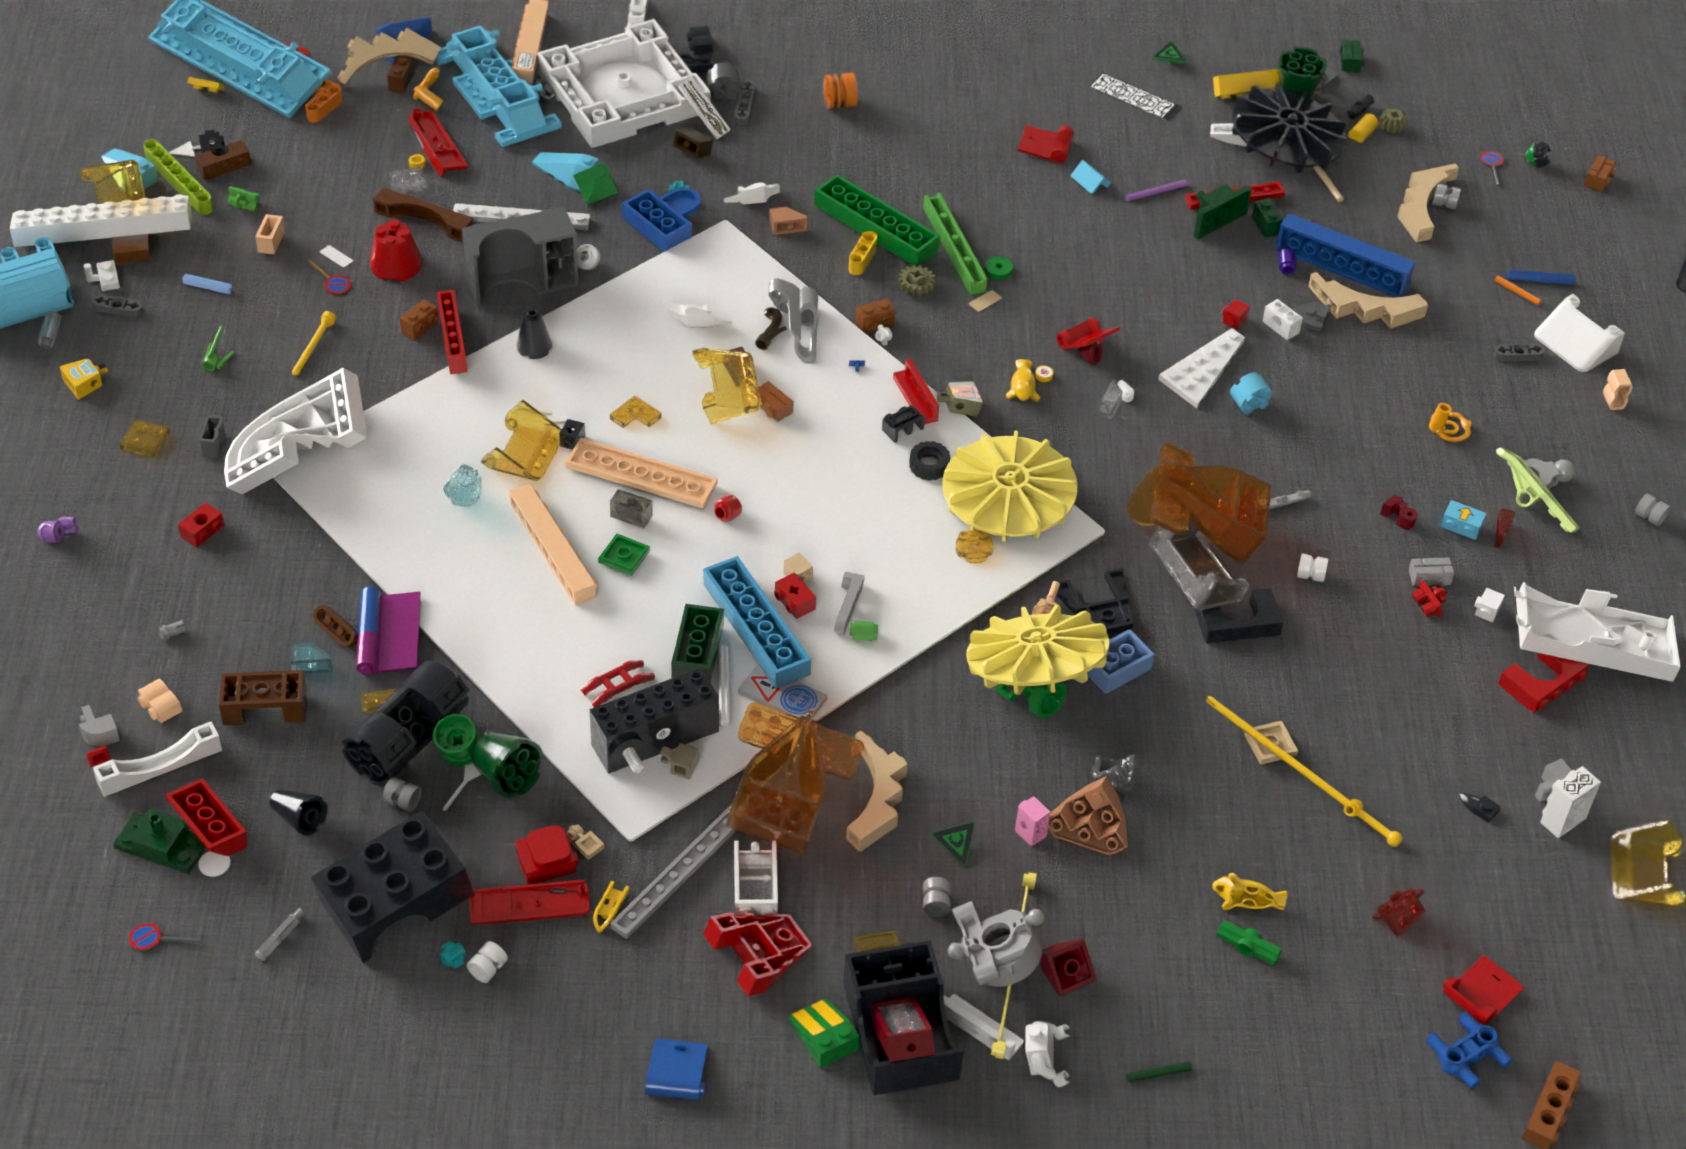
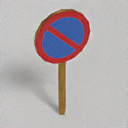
(336, 284)

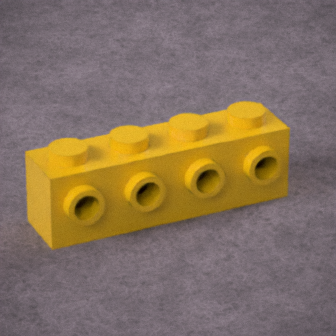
(1241, 83)

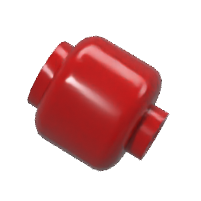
(727, 508)

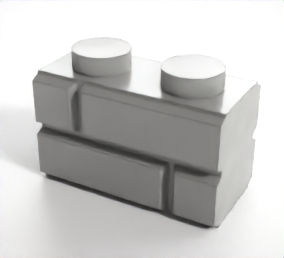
(1431, 570)

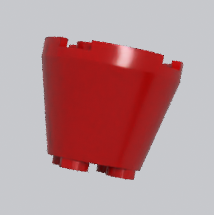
(394, 252)

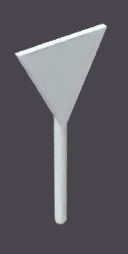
(470, 774)

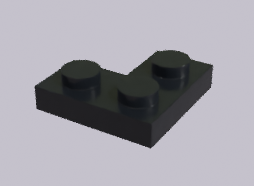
(697, 64)

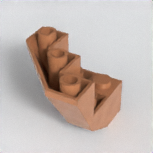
(1092, 819)

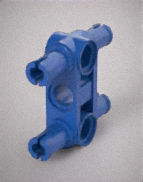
(1468, 1050)

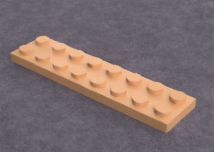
(641, 473)

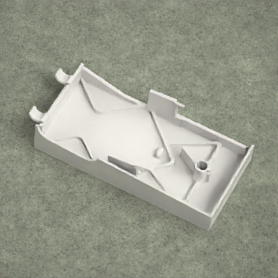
(1597, 633)

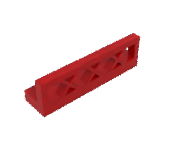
(917, 392)

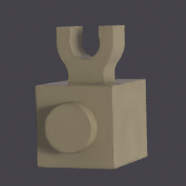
(681, 761)

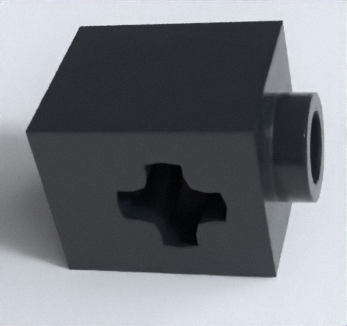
(569, 437)

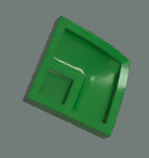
(595, 184)

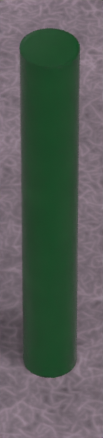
(1160, 1071)

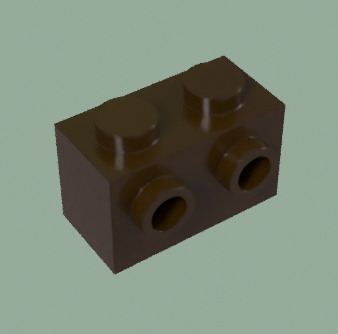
(693, 142)

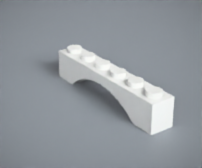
(121, 774)

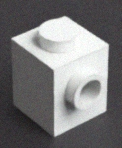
(1488, 604)

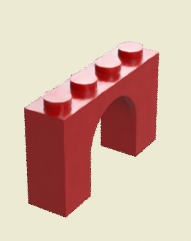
(1536, 693)

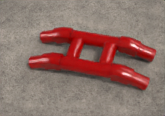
(613, 690)

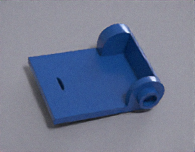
(676, 1069)

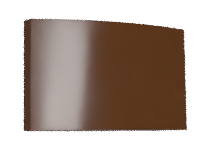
(131, 248)

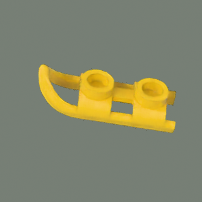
(609, 911)

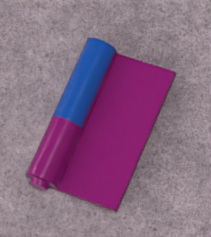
(388, 631)

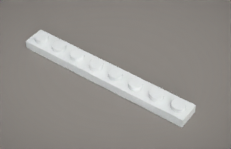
(493, 213)

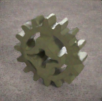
(916, 280)

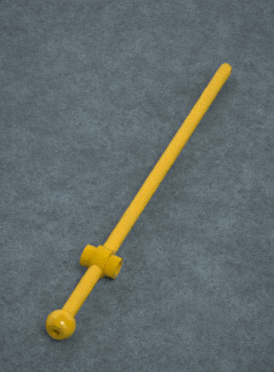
(1351, 807)

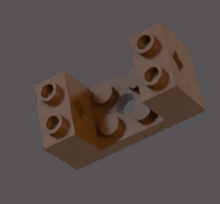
(283, 690)

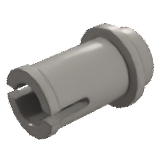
(171, 630)

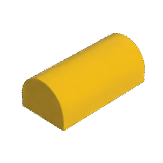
(1363, 128)

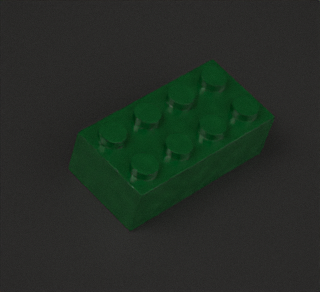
(698, 640)

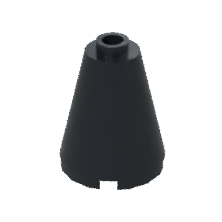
(533, 336)
(300, 810)

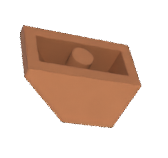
(786, 220)

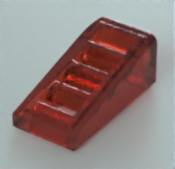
(1503, 525)

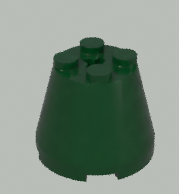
(1301, 70)
(507, 762)

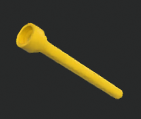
(327, 320)

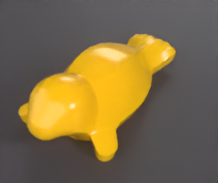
(1023, 382)
(1247, 894)

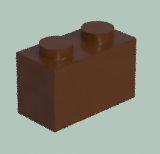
(400, 74)

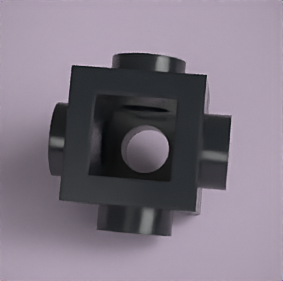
(207, 146)

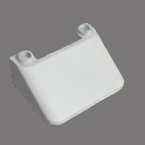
(1577, 337)

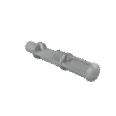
(1284, 500)
(279, 935)

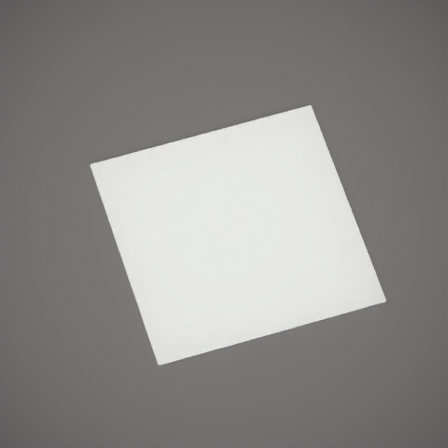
(806, 485)

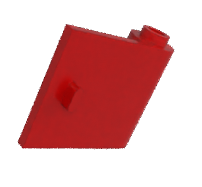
(1046, 143)
(1084, 334)
(1483, 990)

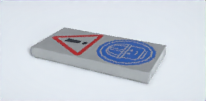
(791, 698)

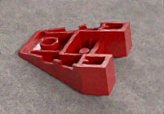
(764, 944)

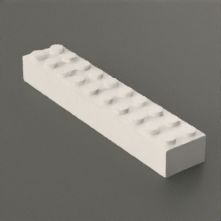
(101, 220)

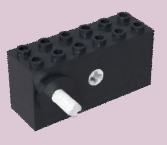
(654, 717)

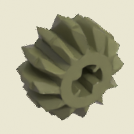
(1393, 120)

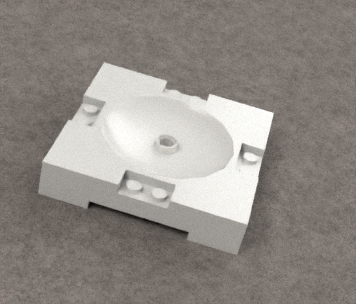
(620, 83)

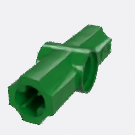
(1249, 942)

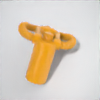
(424, 94)
(1439, 419)

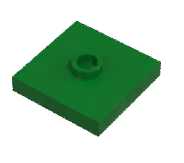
(624, 554)

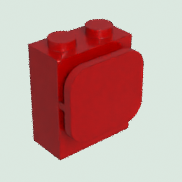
(546, 854)

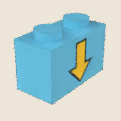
(1463, 520)

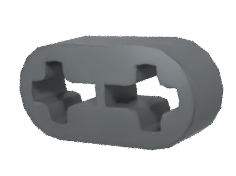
(547, 95)

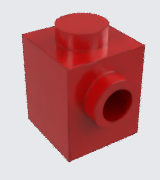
(1235, 314)

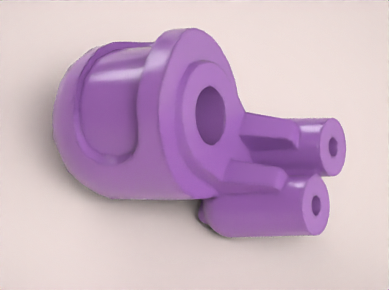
(54, 530)

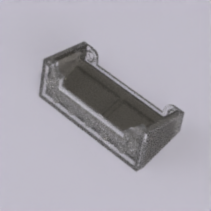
(1196, 568)

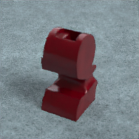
(1406, 516)

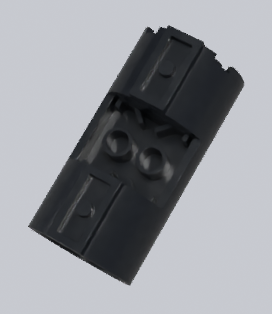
(404, 722)

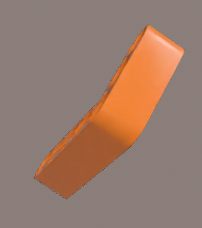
(325, 100)

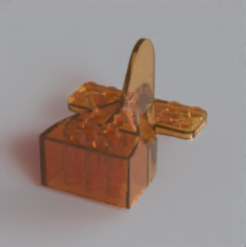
(1217, 500)
(787, 778)

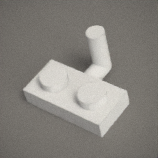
(106, 275)

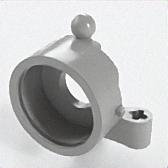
(1004, 962)

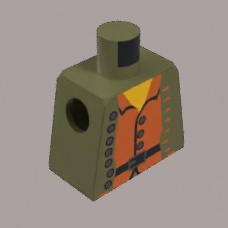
(961, 398)

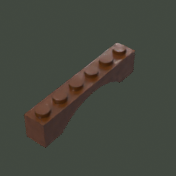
(397, 204)

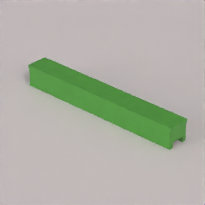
(955, 244)

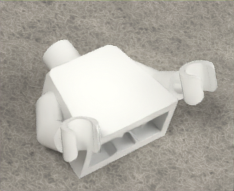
(1040, 1050)

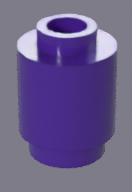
(1287, 261)

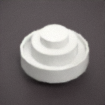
(588, 257)

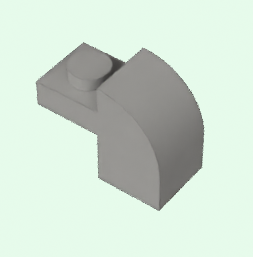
(97, 731)
(1551, 773)

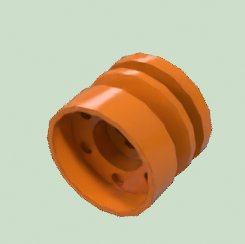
(838, 91)

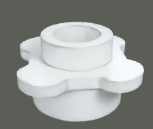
(883, 334)

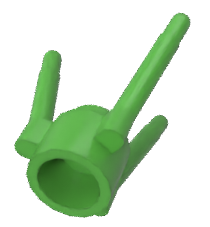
(211, 359)

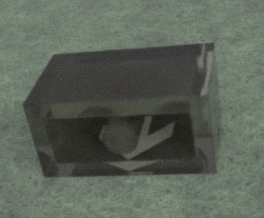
(631, 508)

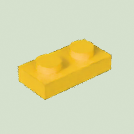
(200, 83)

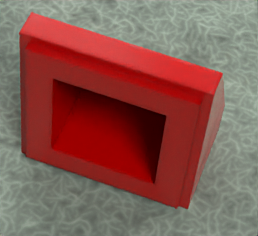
(98, 756)

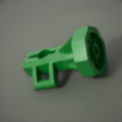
(1039, 698)

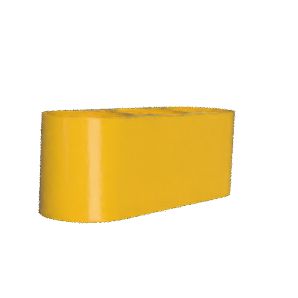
(862, 253)

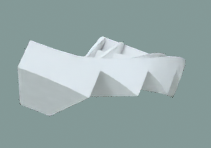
(320, 413)

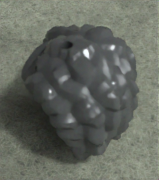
(1120, 773)

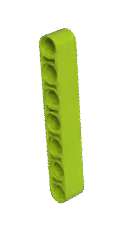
(178, 176)

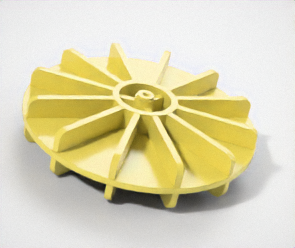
(1010, 486)
(1038, 649)

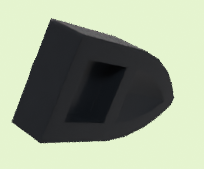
(1482, 807)

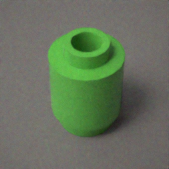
(864, 630)

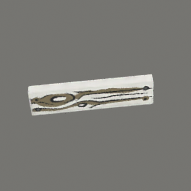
(704, 108)

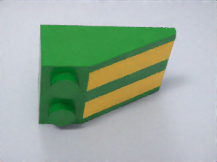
(825, 1032)

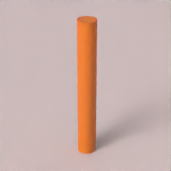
(1517, 290)

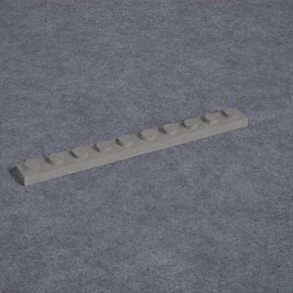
(672, 877)

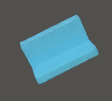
(1089, 177)

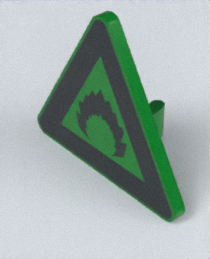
(1170, 53)
(956, 840)

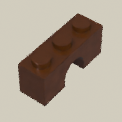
(212, 165)

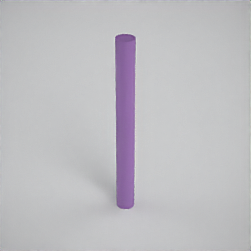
(1156, 190)

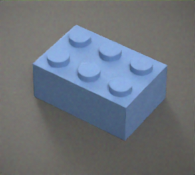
(1125, 661)

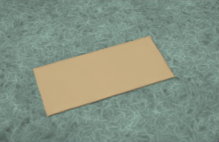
(985, 300)

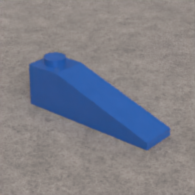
(418, 25)

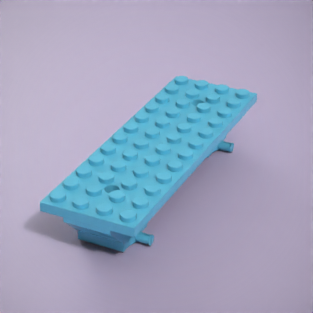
(239, 55)

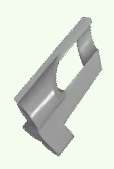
(802, 310)

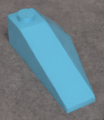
(564, 166)
(147, 169)

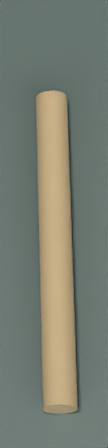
(1329, 184)

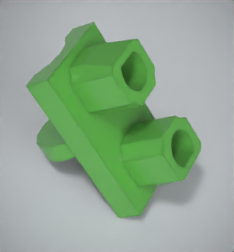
(243, 199)

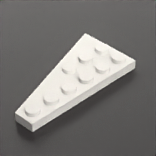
(1200, 370)

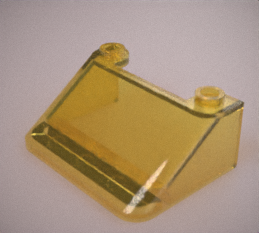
(115, 181)
(733, 382)
(530, 445)
(1642, 864)

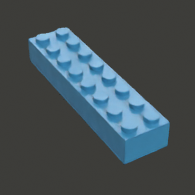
(757, 622)

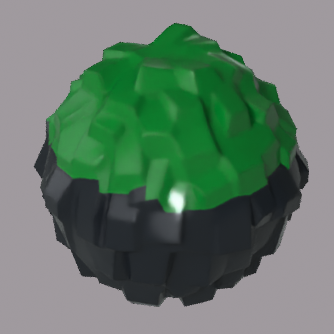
(1537, 154)

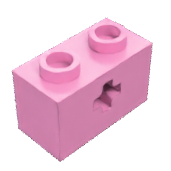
(1032, 821)

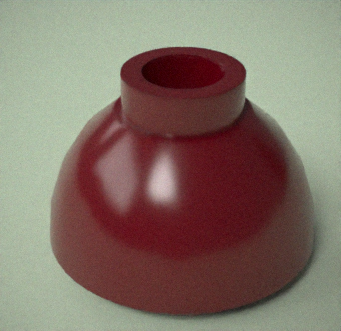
(1091, 353)

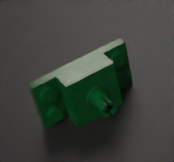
(1220, 208)
(161, 840)

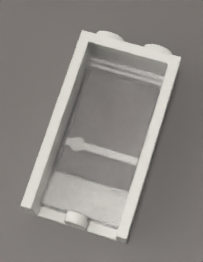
(755, 880)

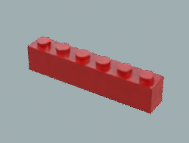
(452, 332)

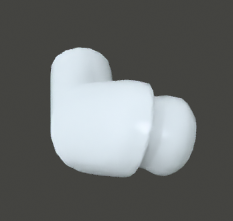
(1128, 392)

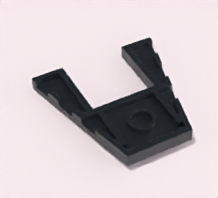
(1112, 613)

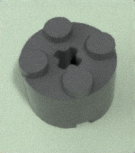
(723, 81)

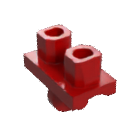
(1433, 605)

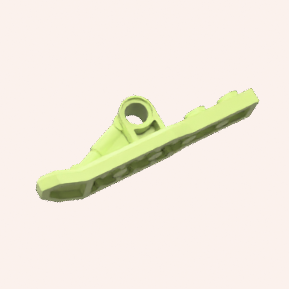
(1528, 482)

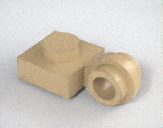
(586, 844)

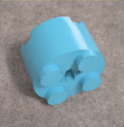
(1251, 393)

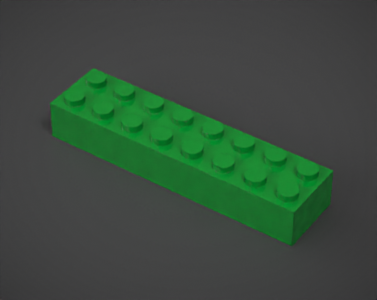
(867, 213)

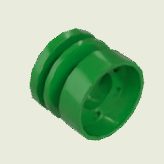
(455, 738)

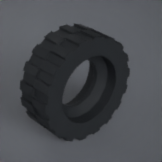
(929, 449)

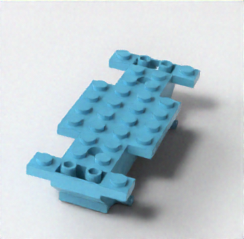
(495, 88)

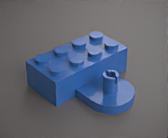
(663, 217)

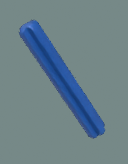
(1541, 277)

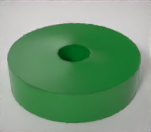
(998, 268)

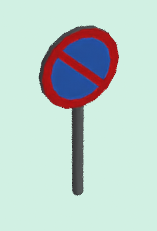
(1492, 159)
(148, 936)

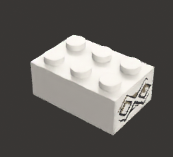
(1570, 801)

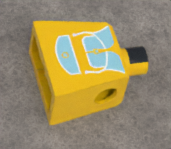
(83, 377)

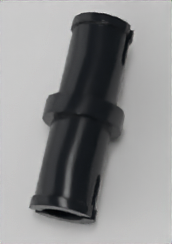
(1360, 106)

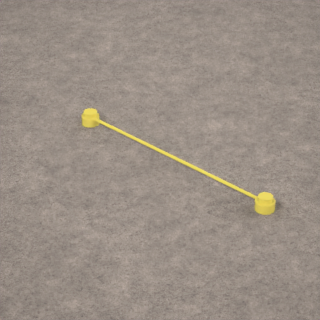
(999, 1047)

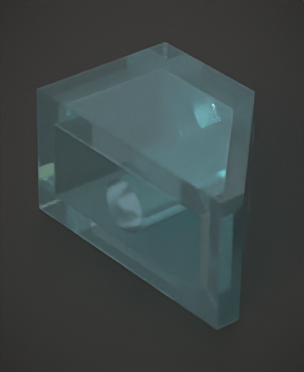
(310, 658)

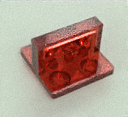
(1401, 910)

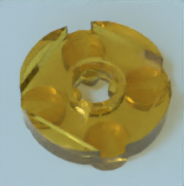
(974, 537)

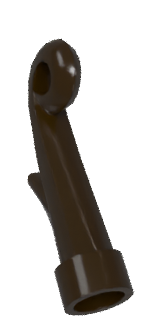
(764, 339)

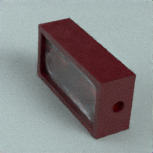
(902, 1028)

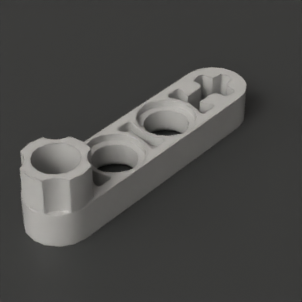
(854, 584)

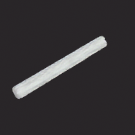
(724, 686)

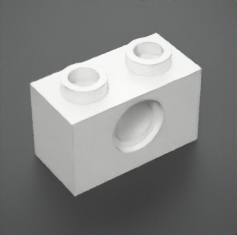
(1282, 319)

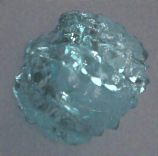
(463, 486)

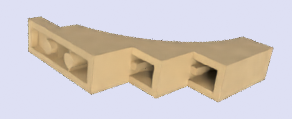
(1422, 189)
(1367, 307)

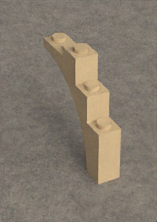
(364, 53)
(879, 814)

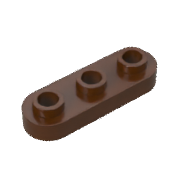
(331, 623)

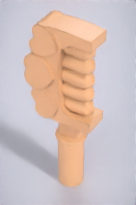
(1045, 606)

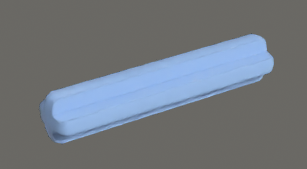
(207, 284)

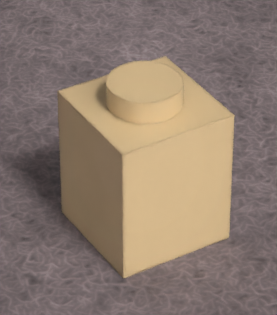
(800, 566)

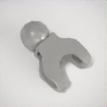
(1552, 472)

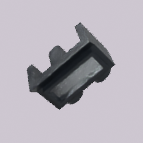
(901, 420)

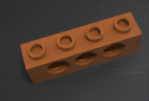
(1562, 1078)

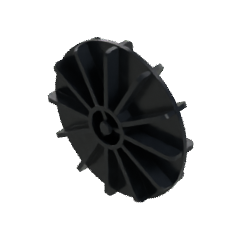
(1288, 127)

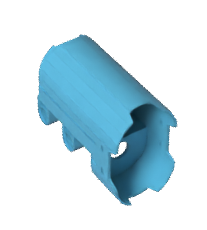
(32, 284)

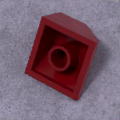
(1067, 965)

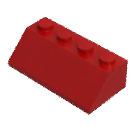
(208, 818)

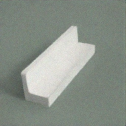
(979, 1025)

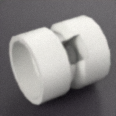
(1312, 567)
(484, 965)

